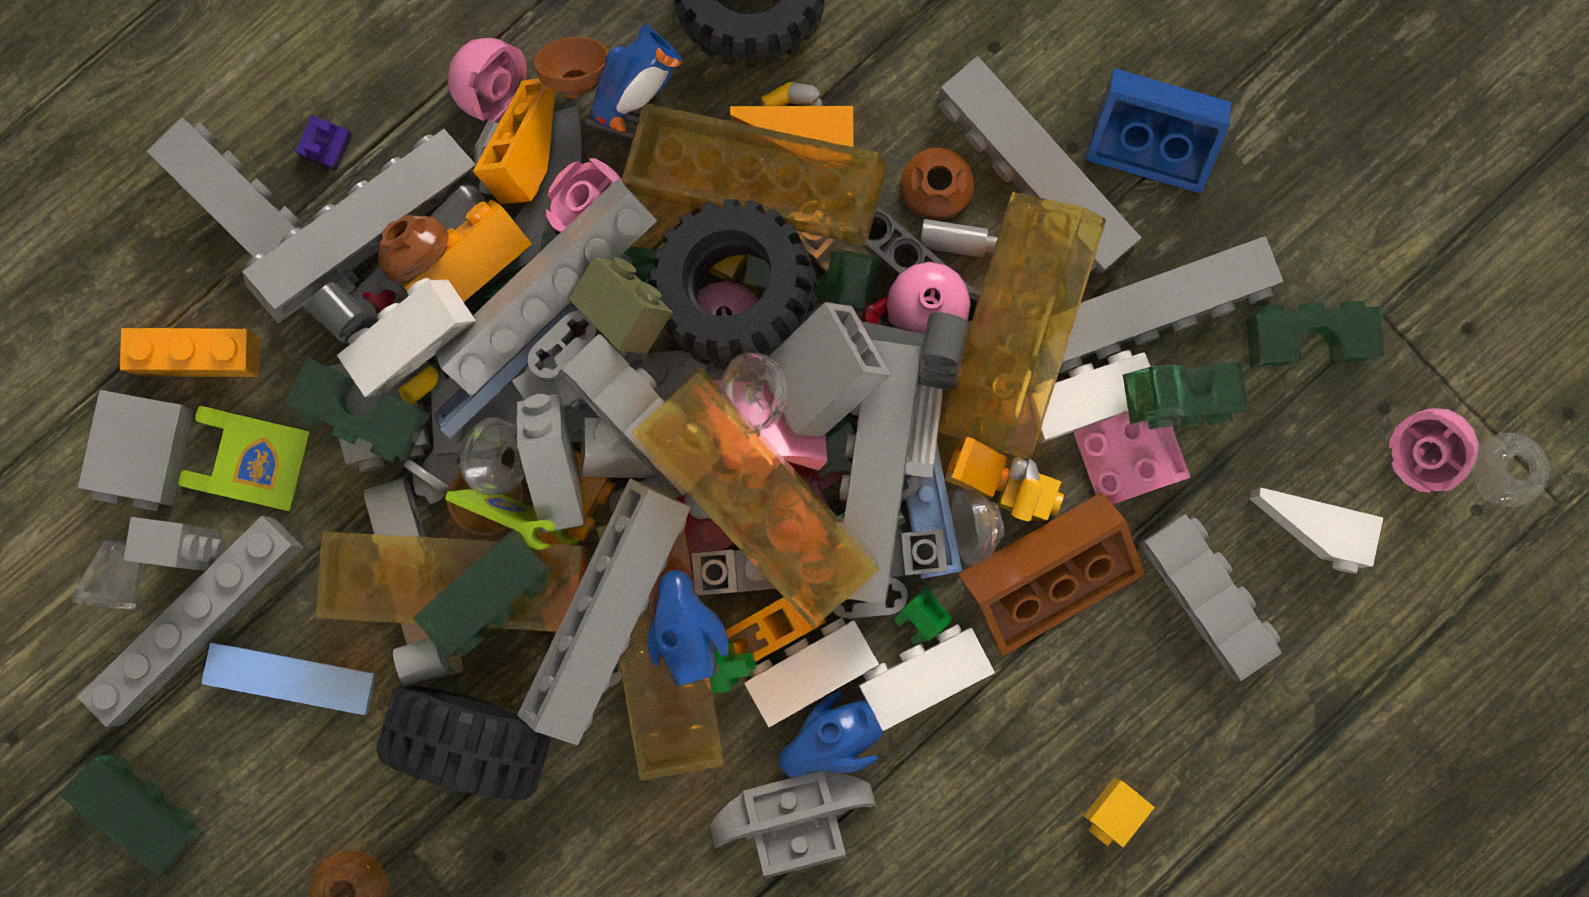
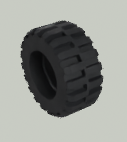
(749, 35)
(715, 236)
(461, 743)

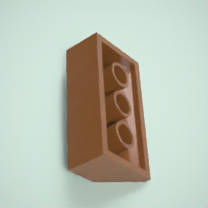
(1053, 573)

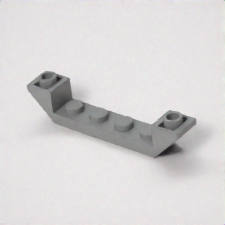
(733, 572)

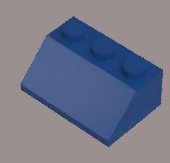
(1158, 130)

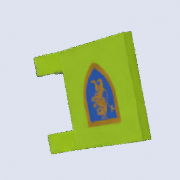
(254, 460)
(511, 514)

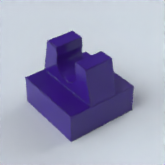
(323, 142)

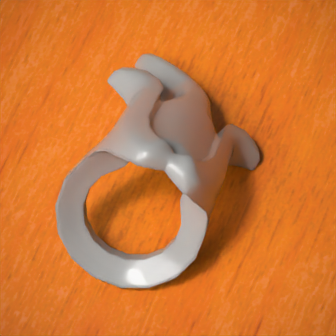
(434, 475)

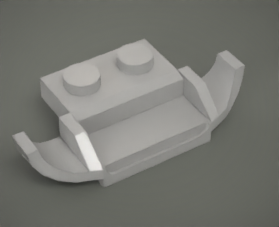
(793, 819)

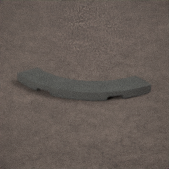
(565, 148)

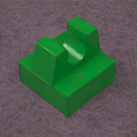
(926, 615)
(731, 668)

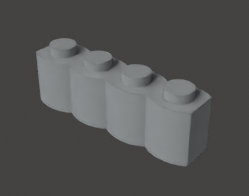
(618, 397)
(1210, 598)

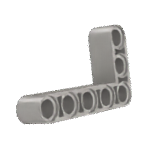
(396, 513)

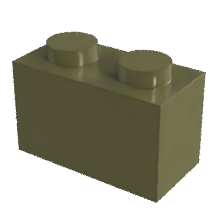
(621, 304)

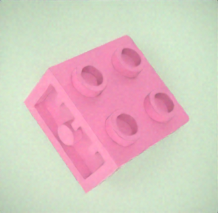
(1129, 457)

